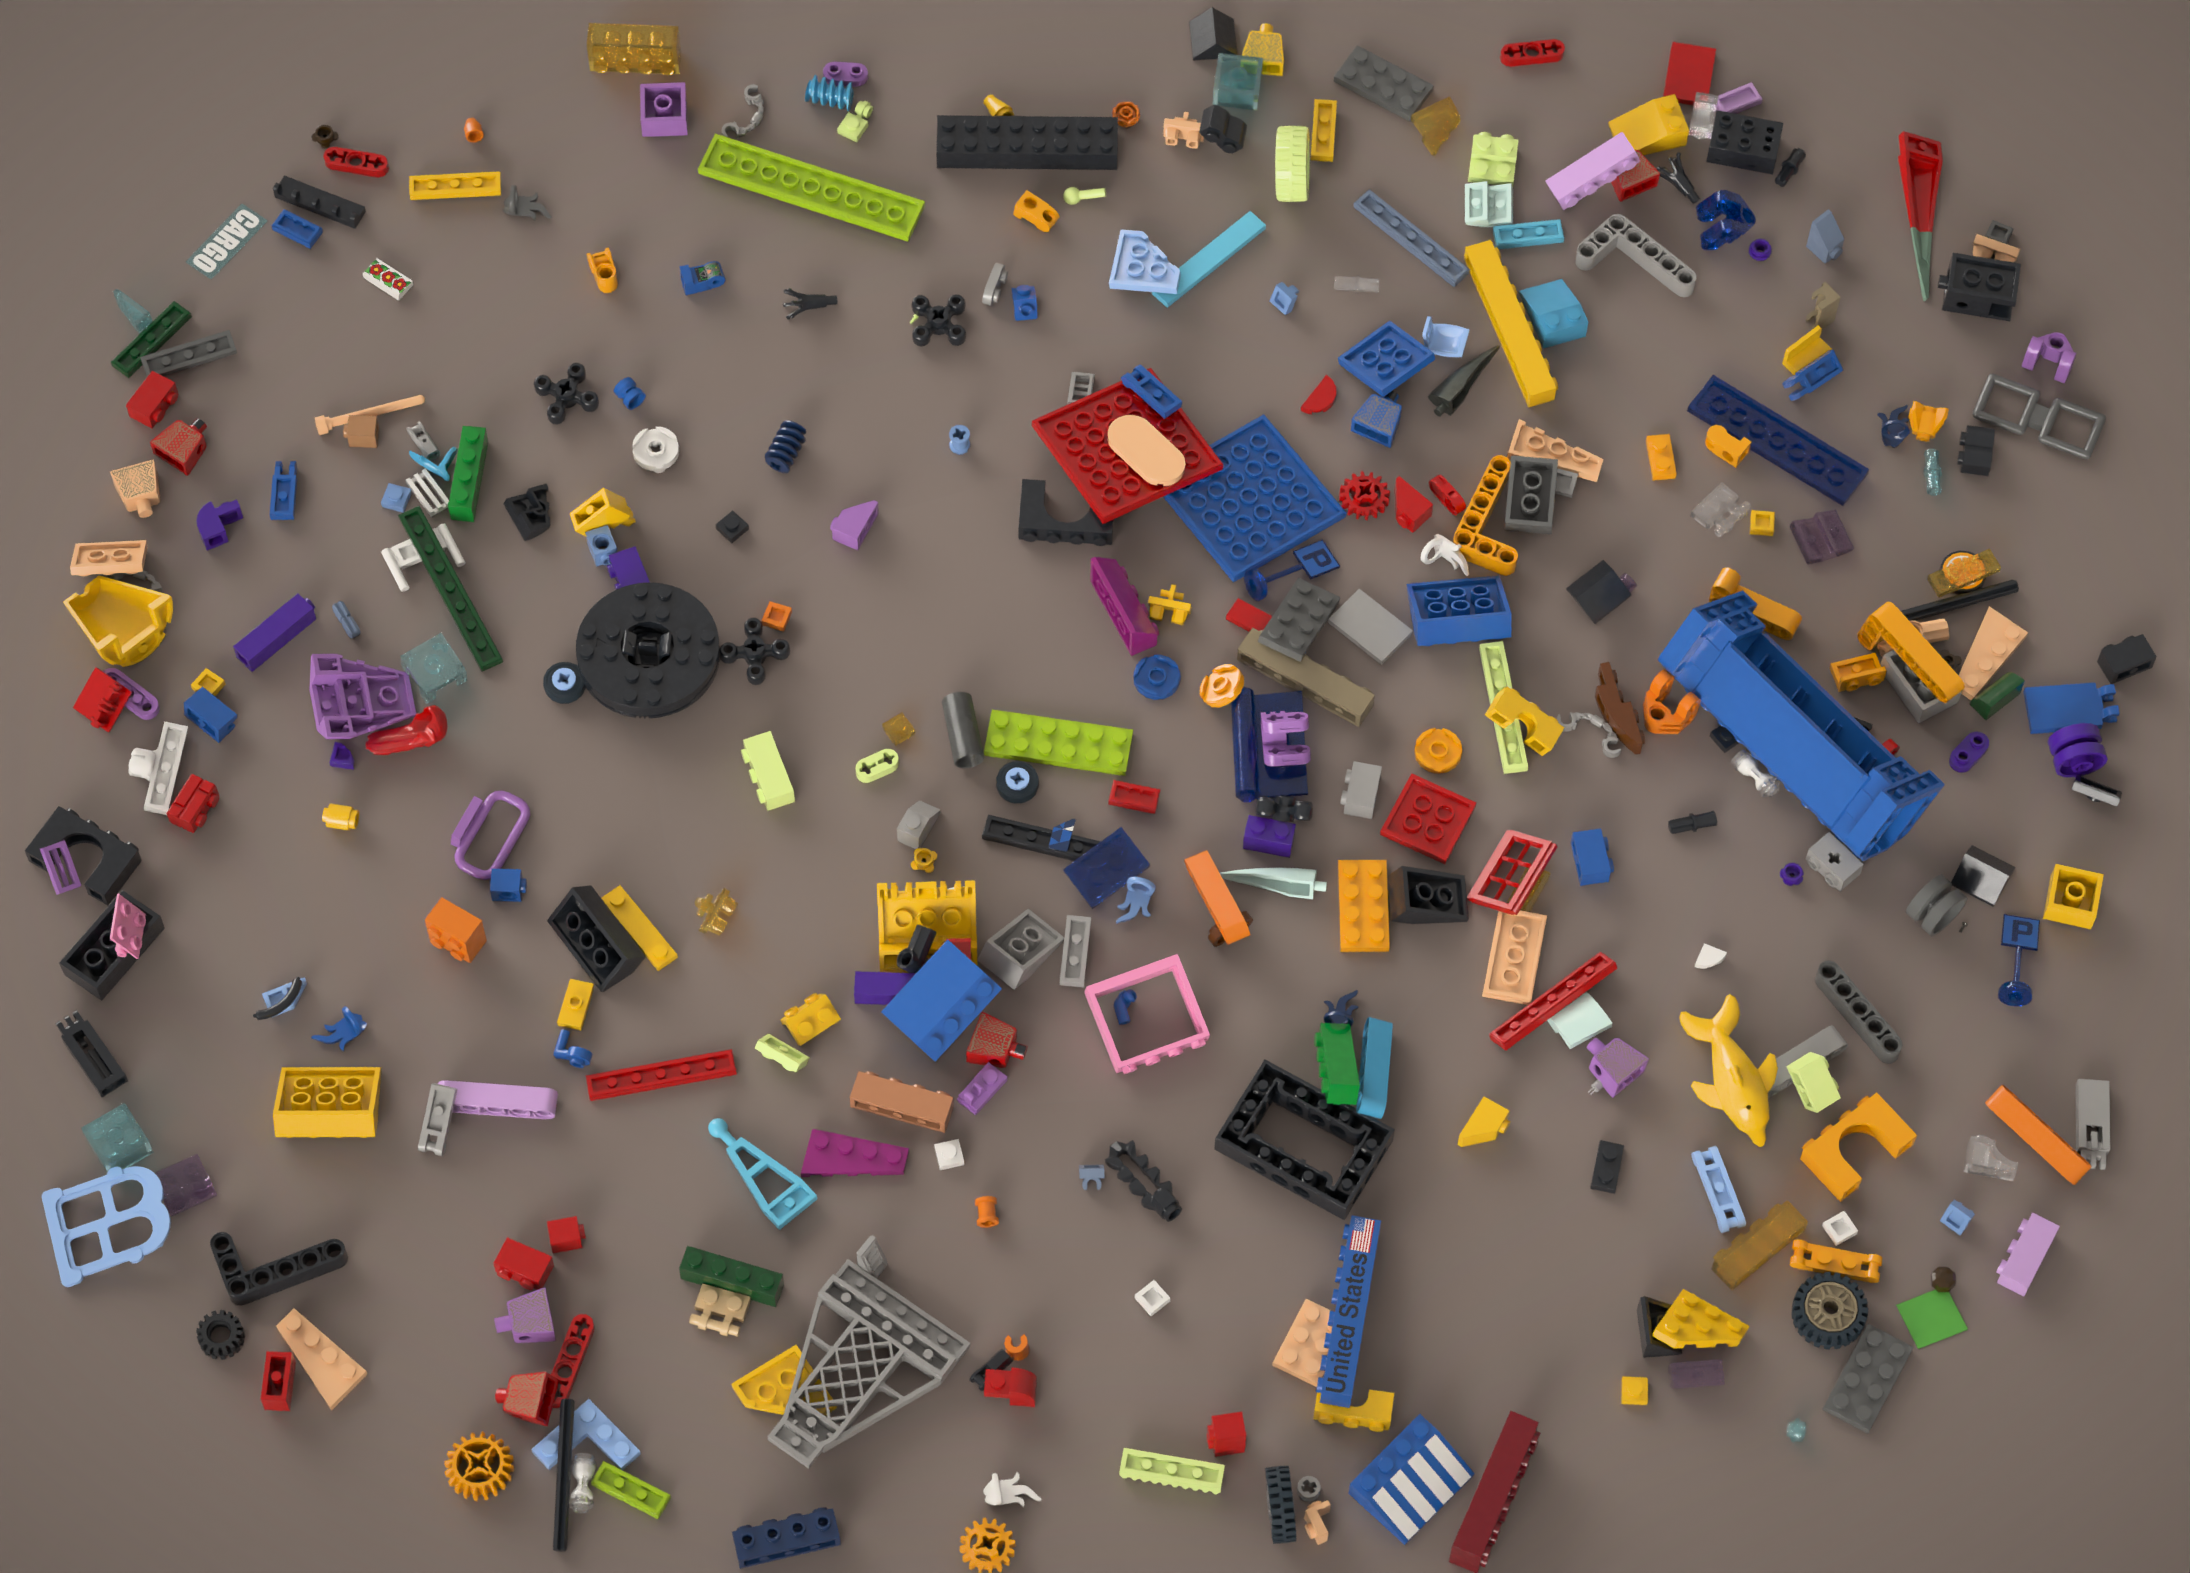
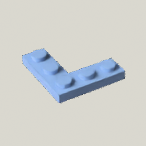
(592, 1423)

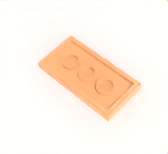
(1514, 957)

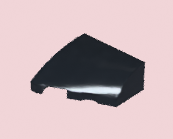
(530, 511)

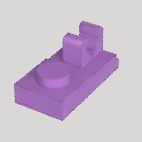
(982, 1088)

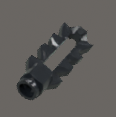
(1162, 1200)

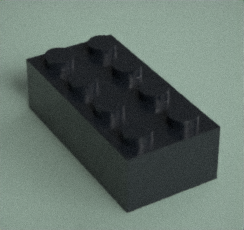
(93, 958)

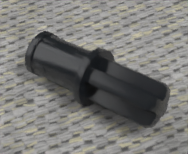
(1790, 166)
(1692, 822)

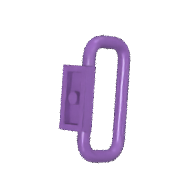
(471, 823)

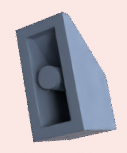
(1825, 238)

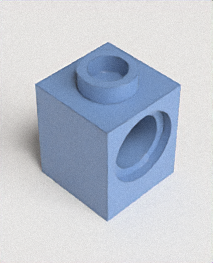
(598, 538)

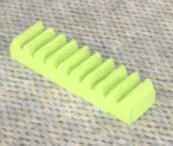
(1171, 1470)

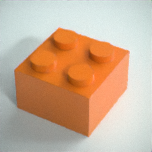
(455, 930)

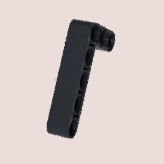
(274, 1269)

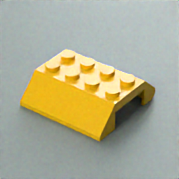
(938, 908)

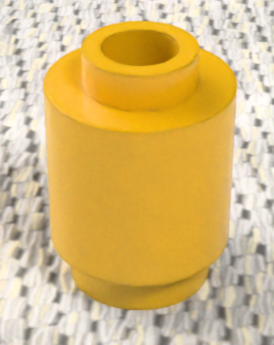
(340, 817)

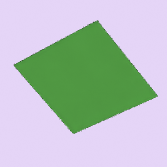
(1931, 1317)

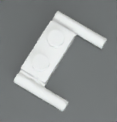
(404, 555)

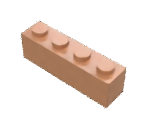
(901, 1101)

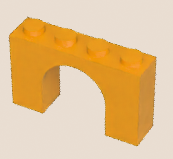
(1870, 1117)

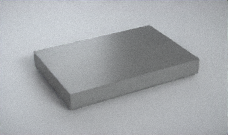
(1370, 626)

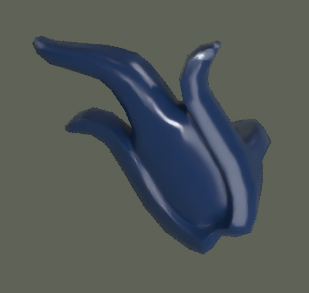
(1893, 429)
(1339, 1014)

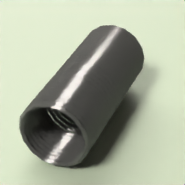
(962, 729)

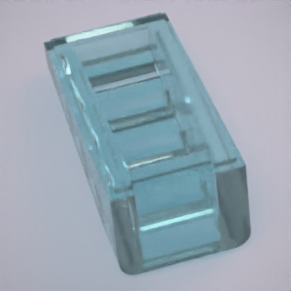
(137, 315)

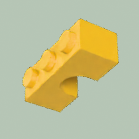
(1541, 729)
(1373, 1413)

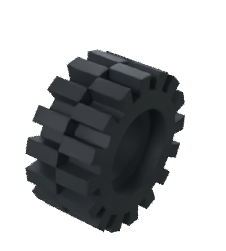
(220, 1320)

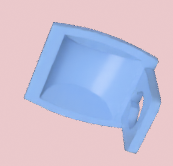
(1445, 338)

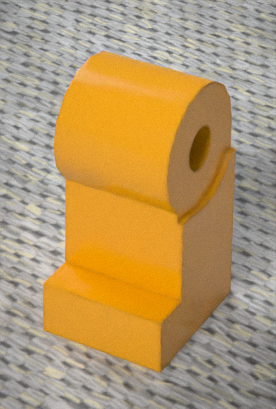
(1036, 211)
(1726, 446)

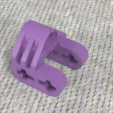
(2043, 346)
(1274, 738)

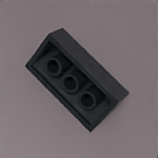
(595, 937)

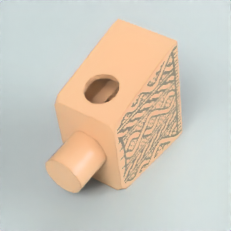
(138, 487)

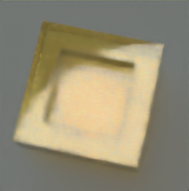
(898, 729)

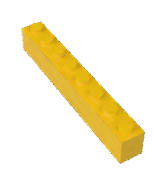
(1510, 323)

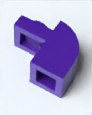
(212, 522)

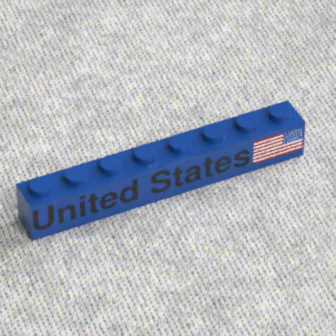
(1350, 1311)

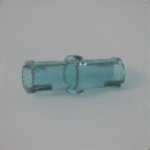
(1932, 472)

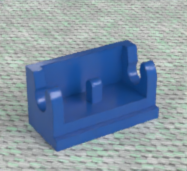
(210, 714)

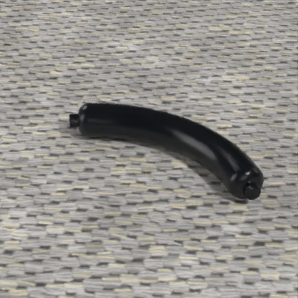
(281, 1005)

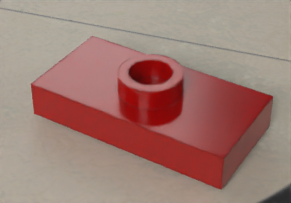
(1134, 797)

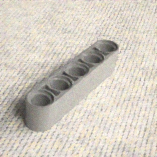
(1826, 1043)

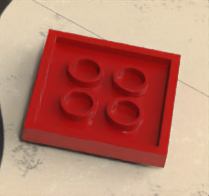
(1428, 818)

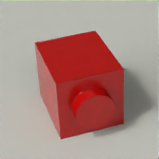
(565, 1234)

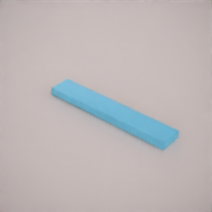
(1214, 255)

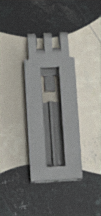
(2093, 1111)

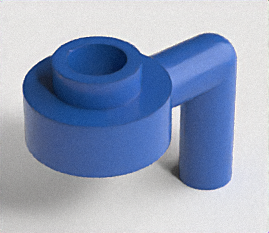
(576, 1055)

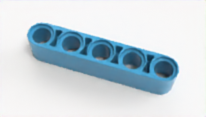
(1374, 1067)

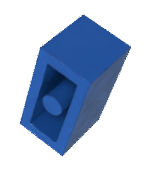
(1591, 857)

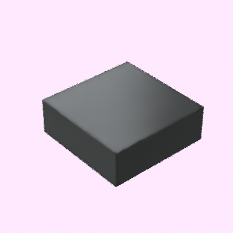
(1999, 232)

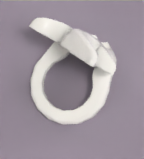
(1446, 549)
(1004, 1491)

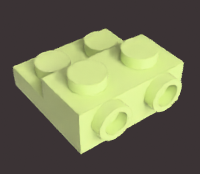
(1493, 159)

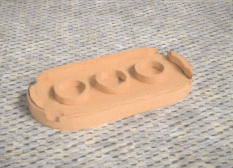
(1146, 450)

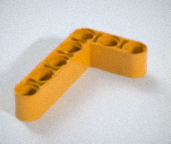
(1480, 517)
(1892, 626)

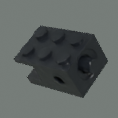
(1980, 286)

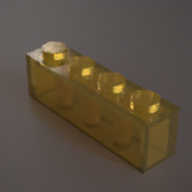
(1759, 1244)

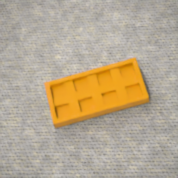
(1363, 906)

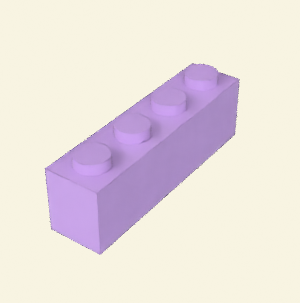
(1593, 171)

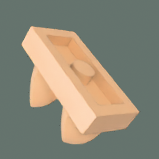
(1985, 247)

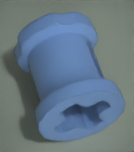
(959, 439)

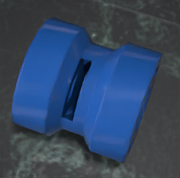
(630, 394)

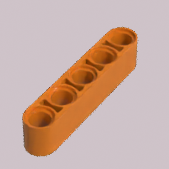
(1217, 897)
(2038, 1134)

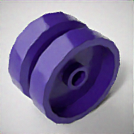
(2077, 750)

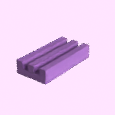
(52, 871)

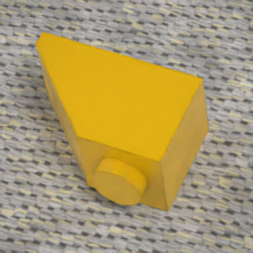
(1485, 1123)

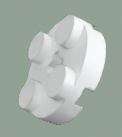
(659, 460)

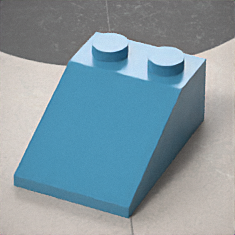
(1554, 313)

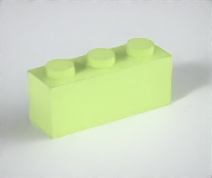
(767, 771)

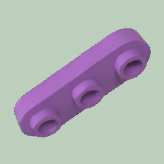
(141, 698)

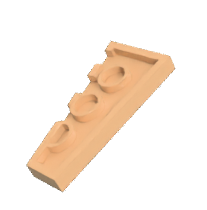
(325, 1363)

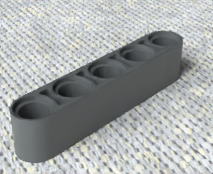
(1860, 1023)

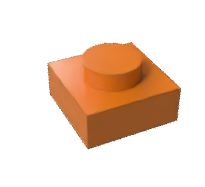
(776, 616)

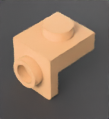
(1315, 1526)

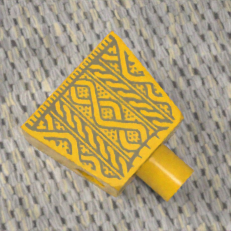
(1267, 46)

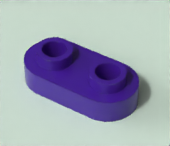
(1970, 750)

